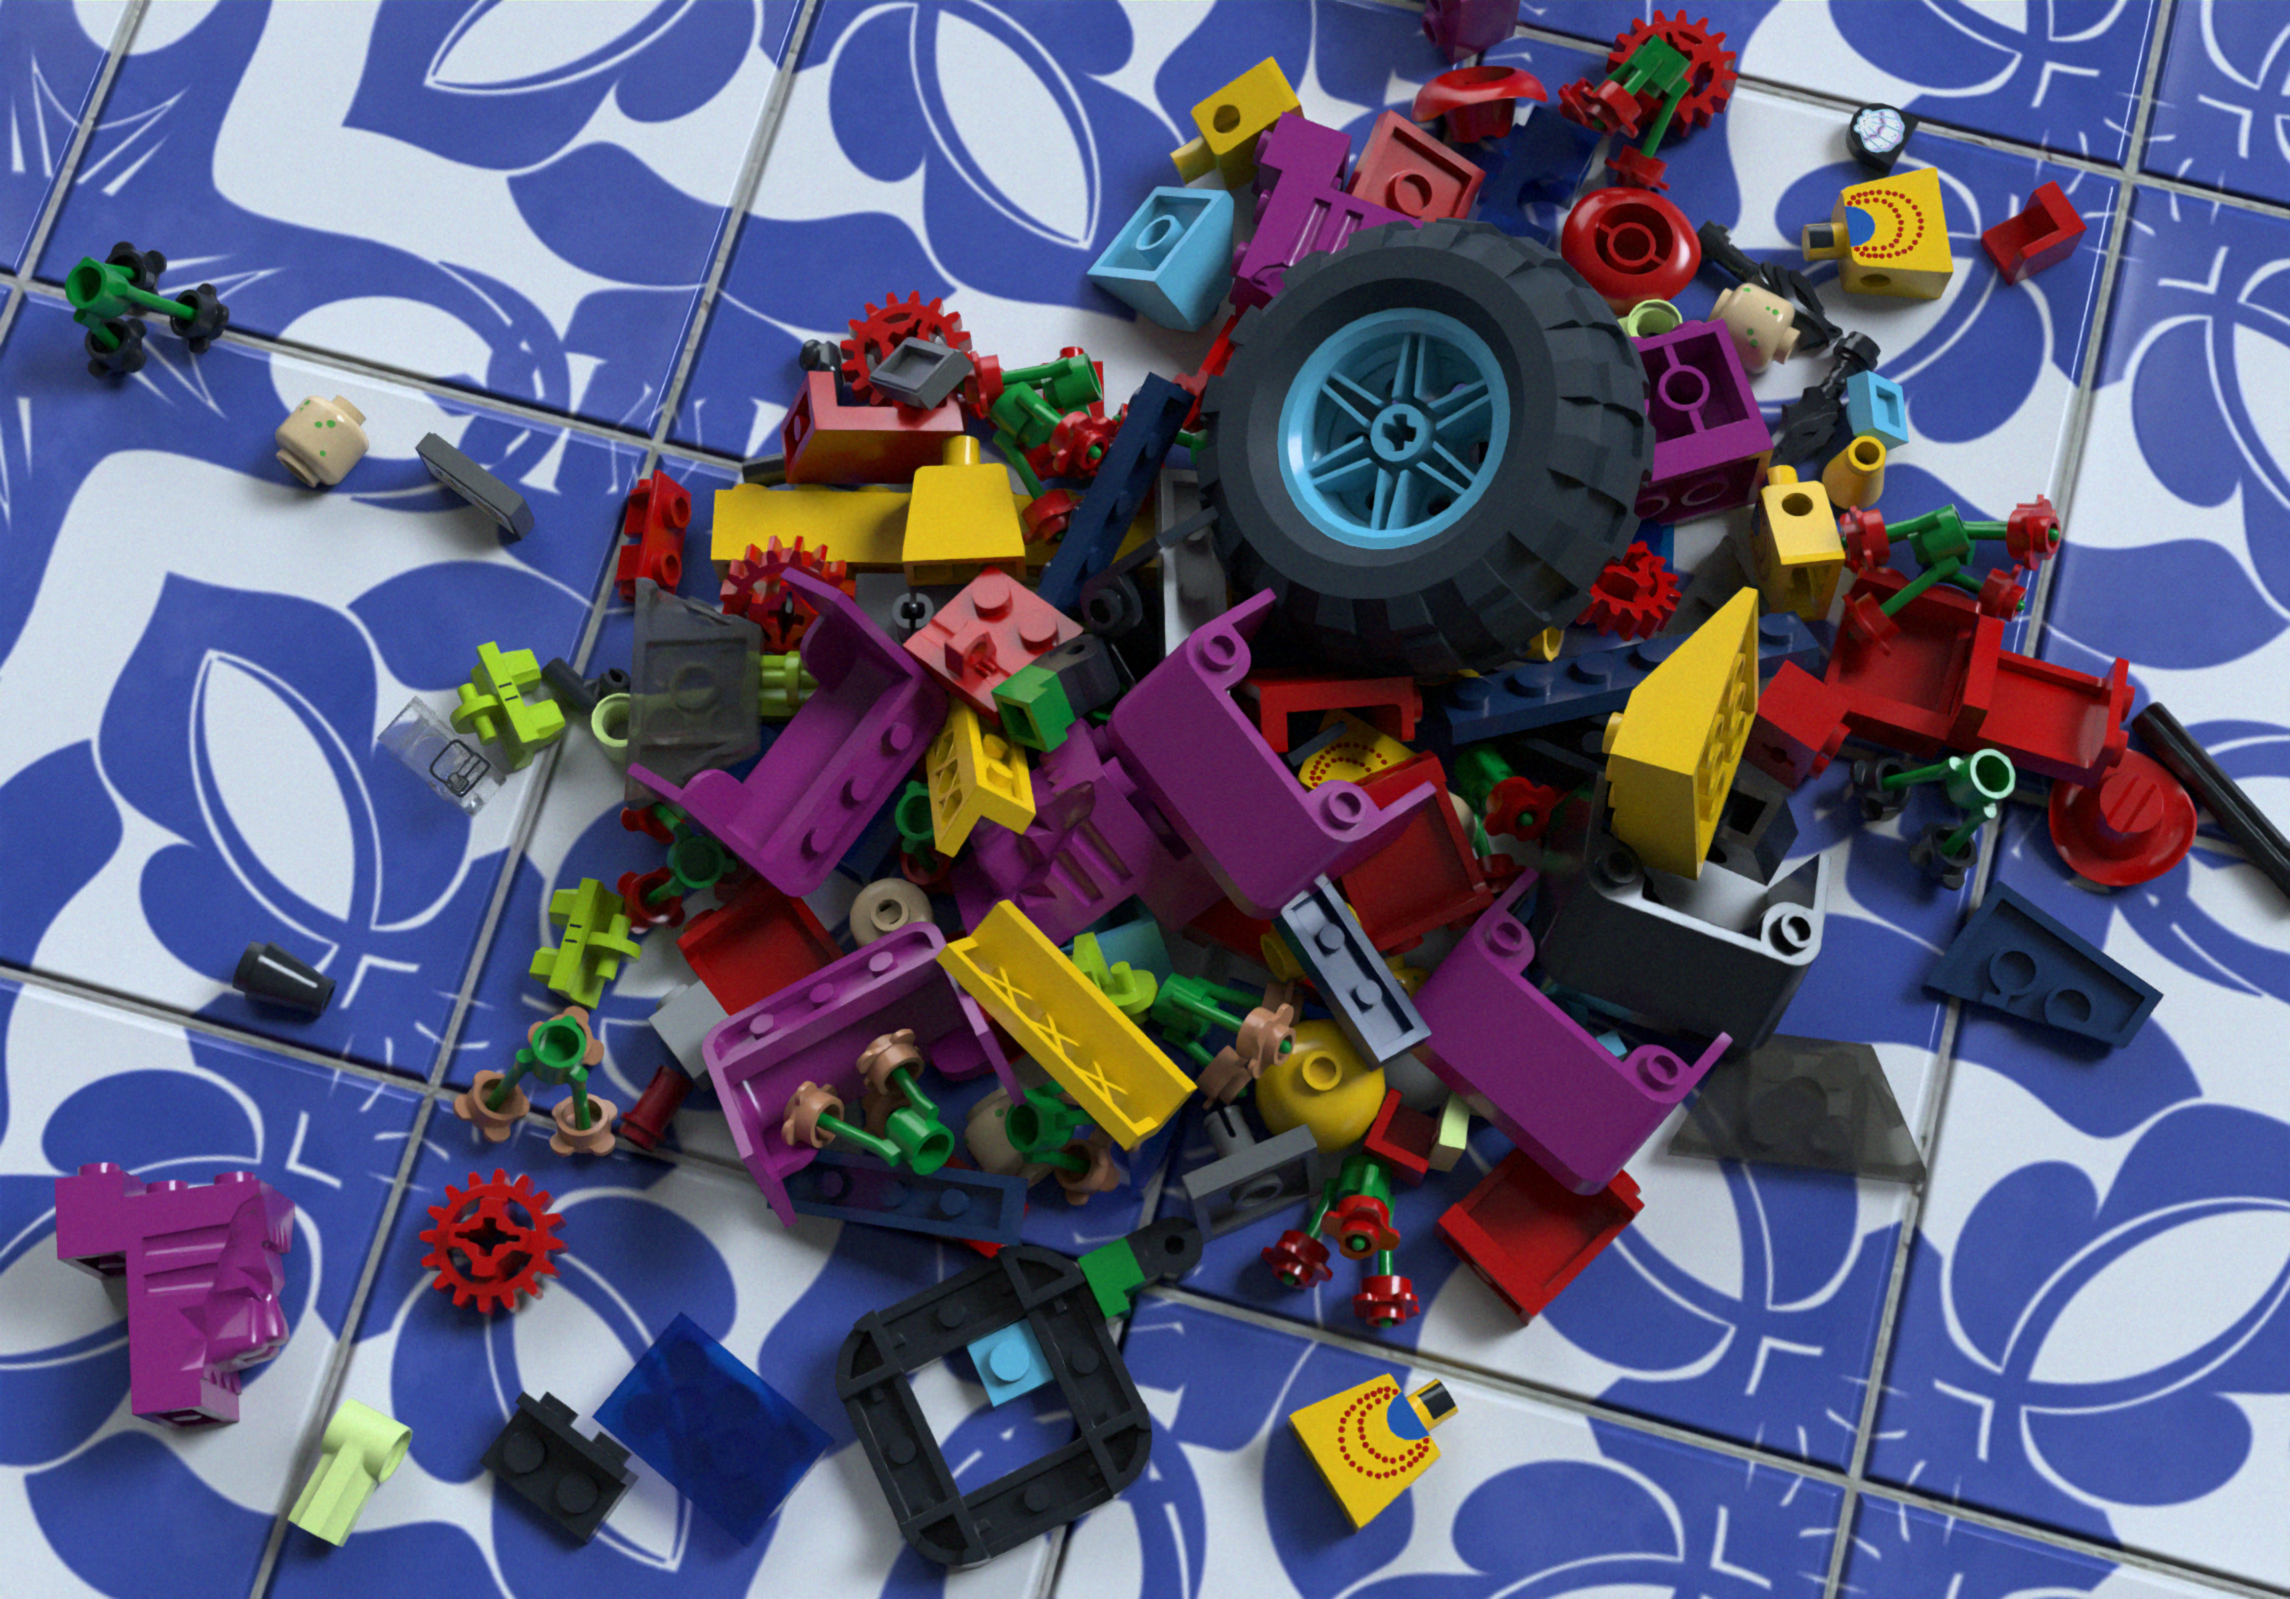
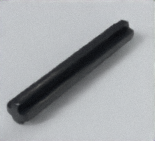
(2216, 792)

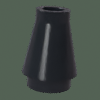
(281, 979)

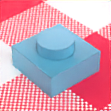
(1877, 409)
(1011, 1363)

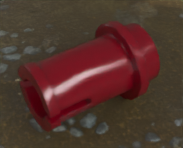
(655, 1109)

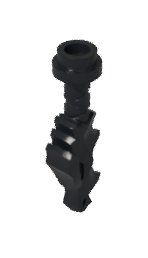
(1786, 284)
(1811, 421)

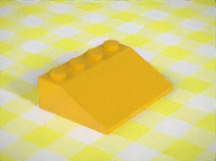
(1685, 740)

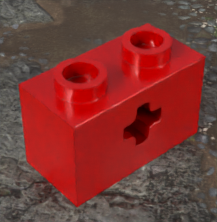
(1796, 727)

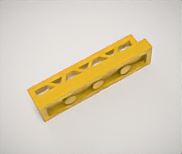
(974, 774)
(1068, 1025)

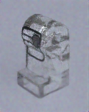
(441, 758)

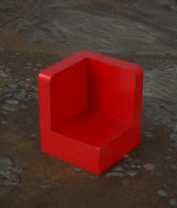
(2036, 237)
(1400, 1139)

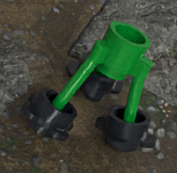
(128, 276)
(1969, 782)

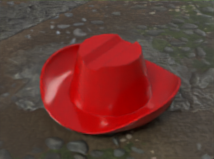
(1476, 100)
(1631, 246)
(2127, 827)

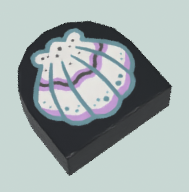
(1880, 135)

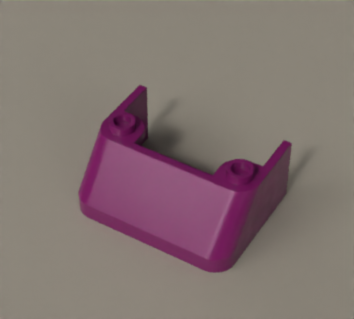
(830, 761)
(1229, 788)
(822, 1029)
(1535, 1066)

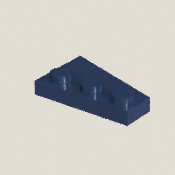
(2042, 972)

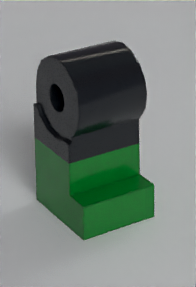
(1056, 691)
(1156, 1253)

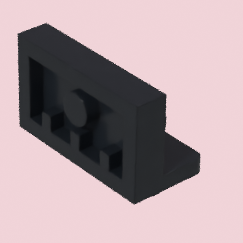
(559, 1466)

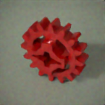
(1707, 62)
(887, 330)
(759, 593)
(1633, 596)
(493, 1270)

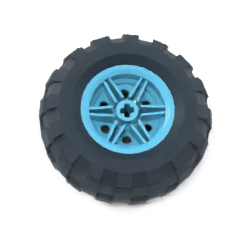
(1407, 323)

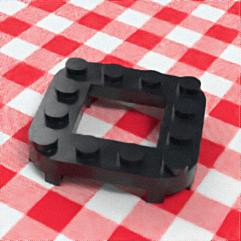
(943, 1321)

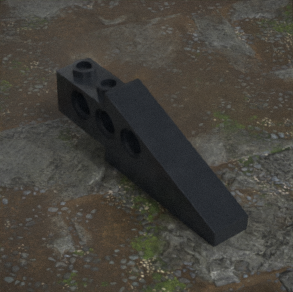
(1751, 831)

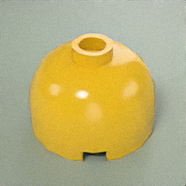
(1321, 1086)

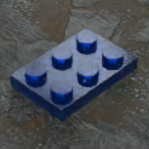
(714, 1429)

